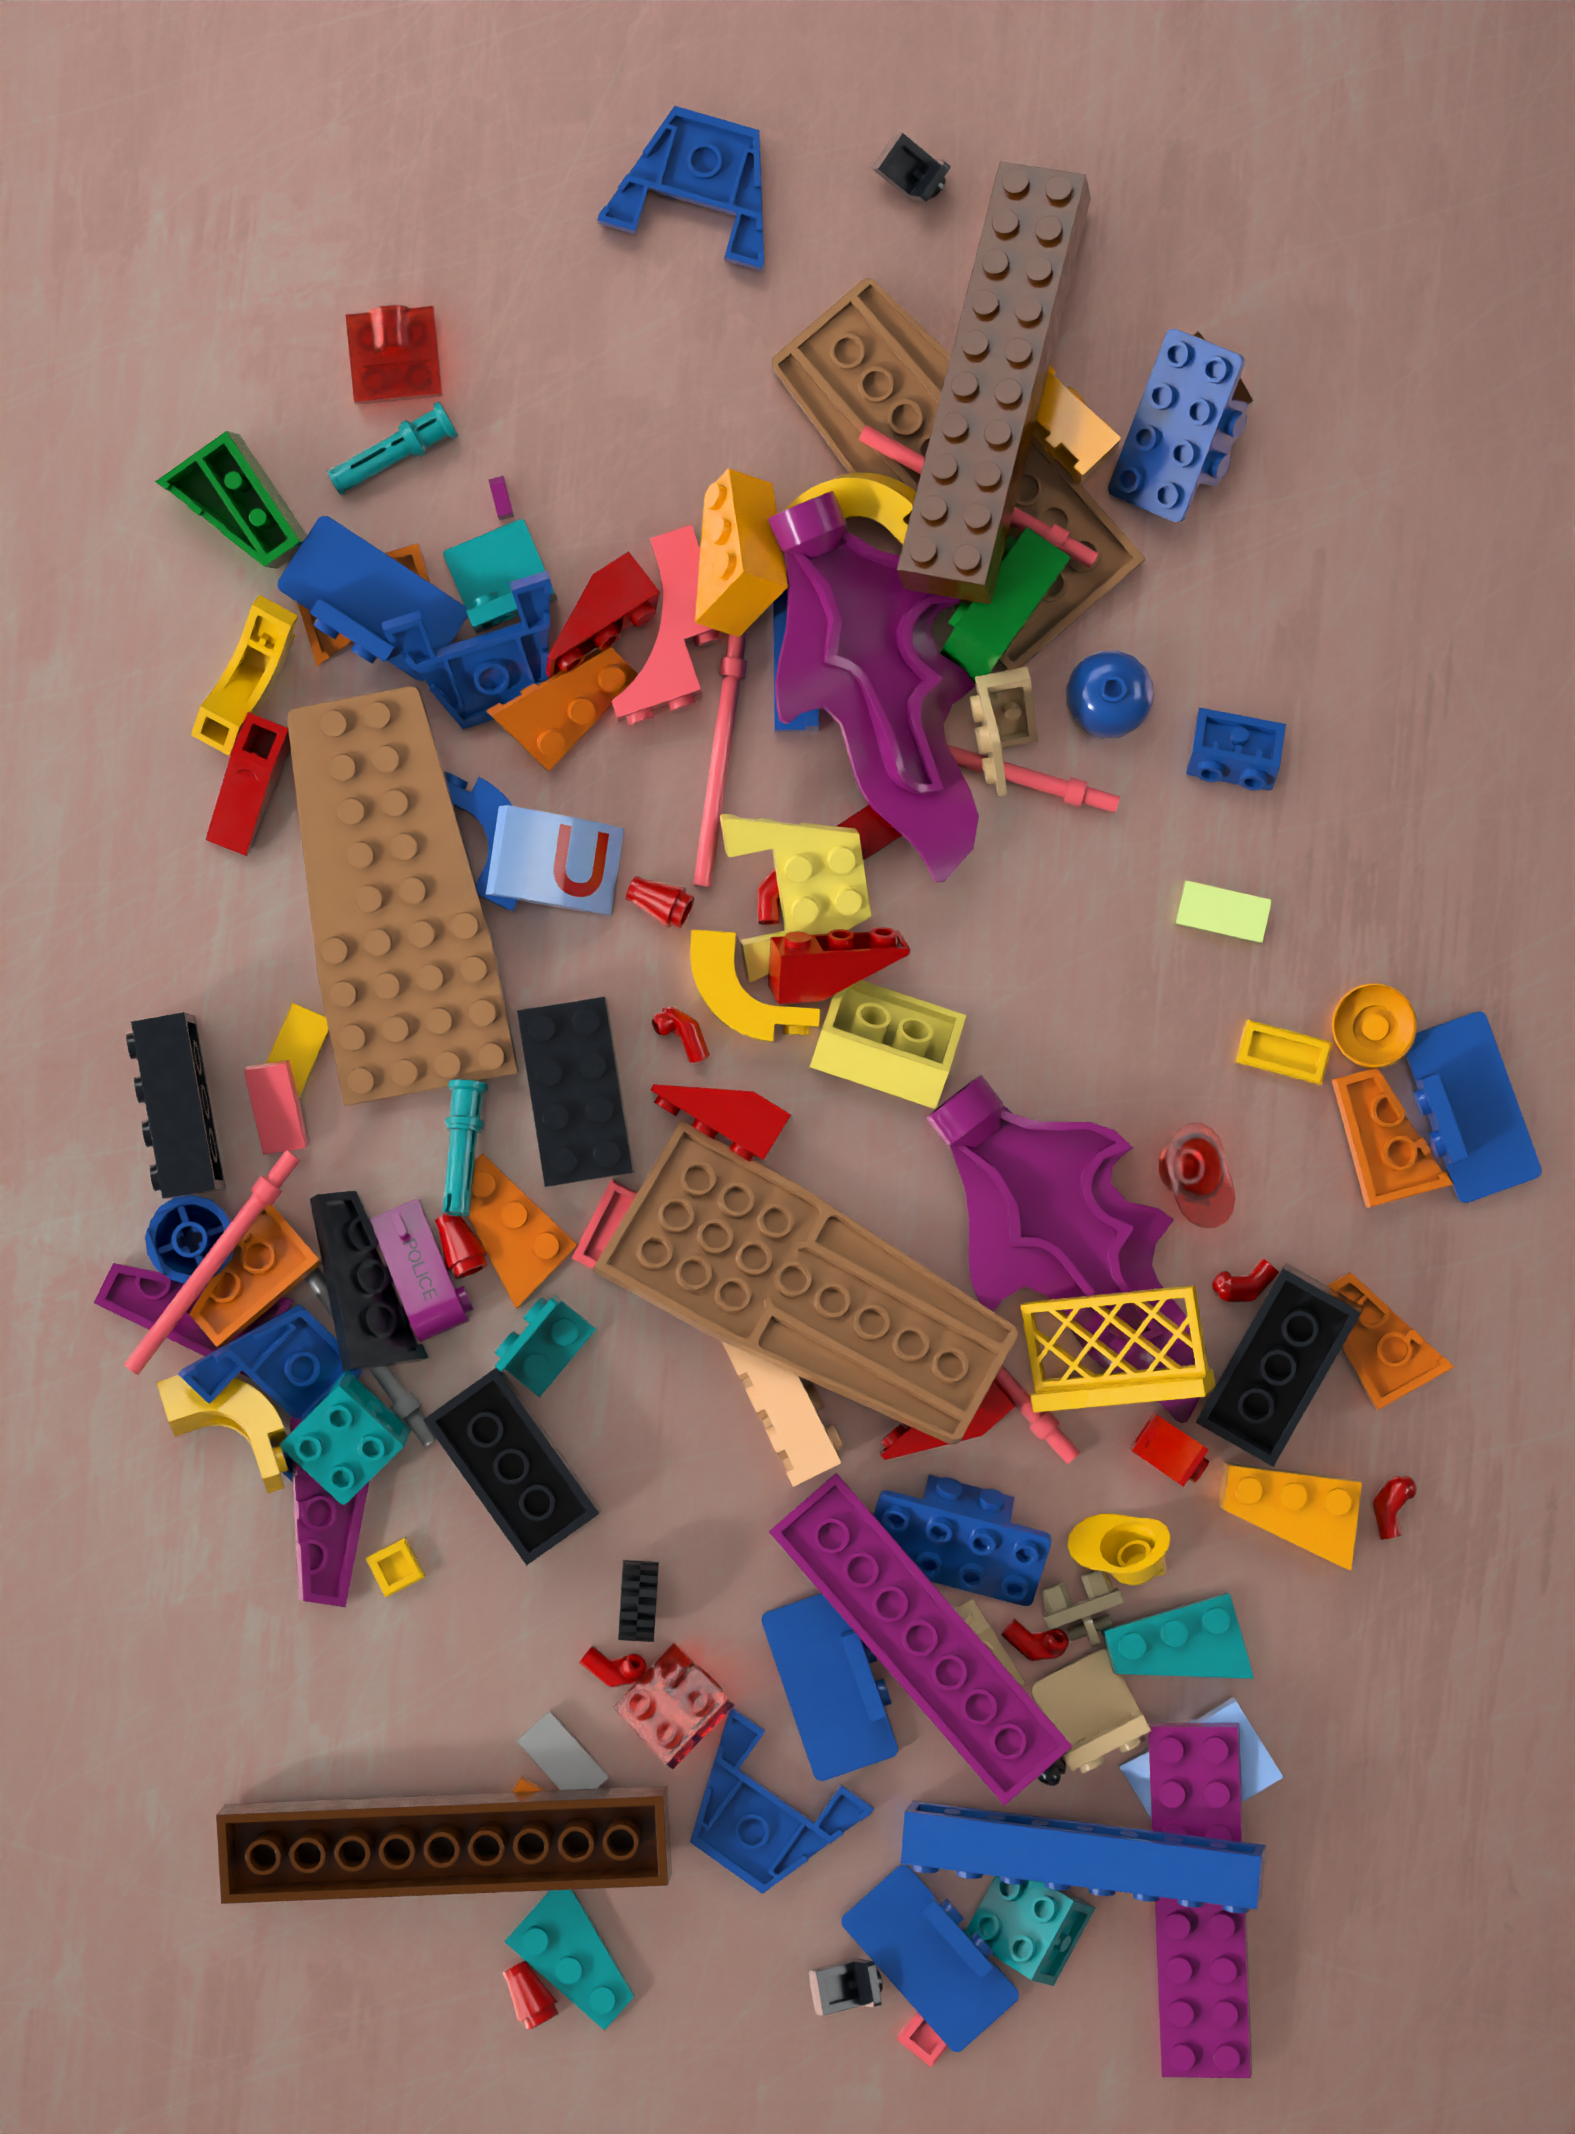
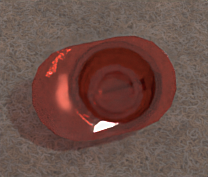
(1198, 1175)

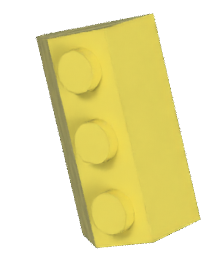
(889, 1042)

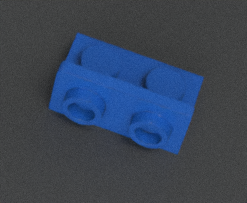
(1236, 749)

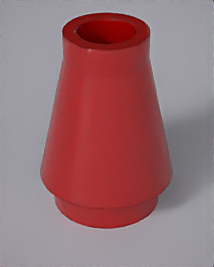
(662, 901)
(460, 1247)
(529, 1996)

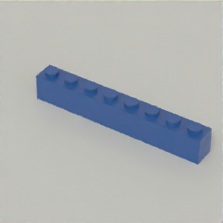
(1083, 1855)

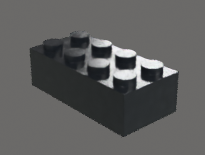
(575, 1091)
(176, 1105)
(1279, 1364)
(512, 1465)

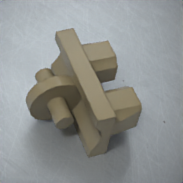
(1062, 1611)

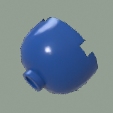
(1109, 694)
(184, 1234)

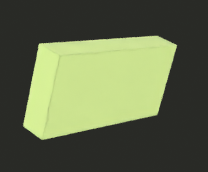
(1223, 912)

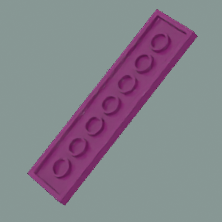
(920, 1639)
(1205, 1947)

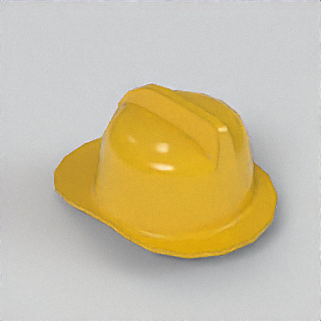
(1122, 1545)

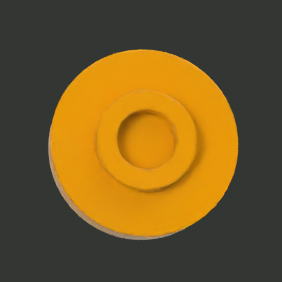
(1382, 1030)

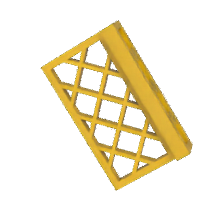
(1117, 1387)

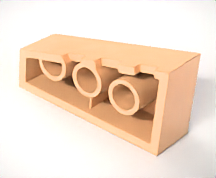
(789, 1416)

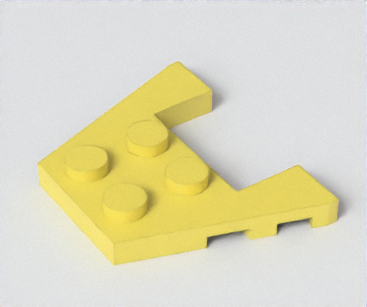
(816, 875)

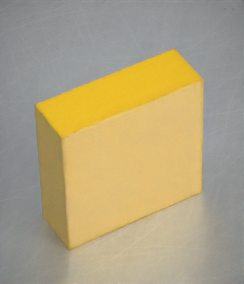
(395, 1567)

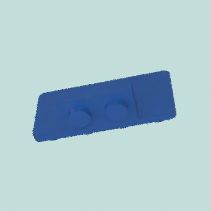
(1181, 427)
(358, 587)
(1471, 1108)
(967, 1539)
(830, 1687)
(931, 1957)

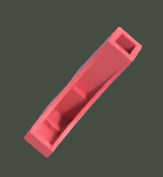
(669, 672)

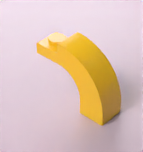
(870, 497)
(248, 676)
(715, 976)
(236, 1408)

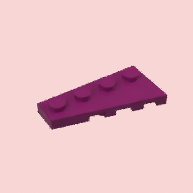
(145, 1295)
(324, 1537)

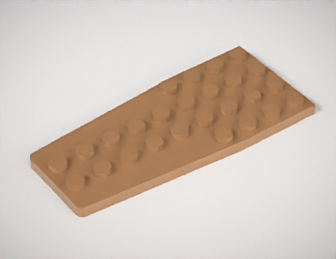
(883, 370)
(394, 902)
(804, 1287)

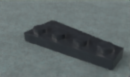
(363, 1303)

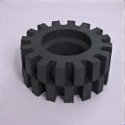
(638, 1601)

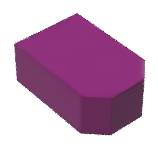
(501, 498)

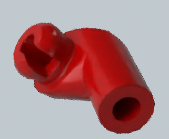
(768, 900)
(686, 1028)
(1244, 1287)
(1389, 1502)
(1036, 1645)
(614, 1671)

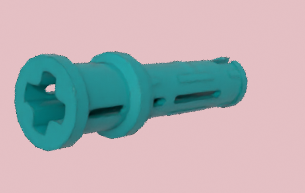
(411, 439)
(464, 1126)

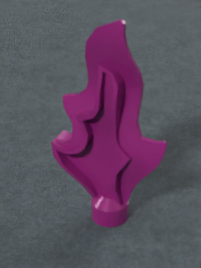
(873, 665)
(1056, 1222)

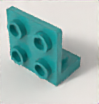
(487, 566)
(545, 1345)
(346, 1438)
(1031, 1927)

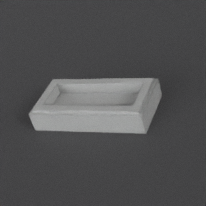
(561, 1755)

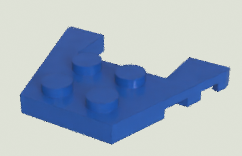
(702, 164)
(485, 668)
(286, 1357)
(753, 1827)

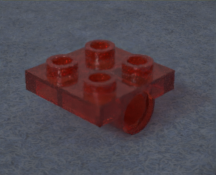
(394, 354)
(673, 1706)

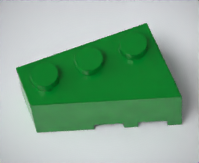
(238, 499)
(987, 630)

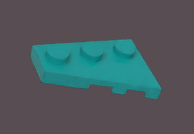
(1182, 1641)
(570, 1954)

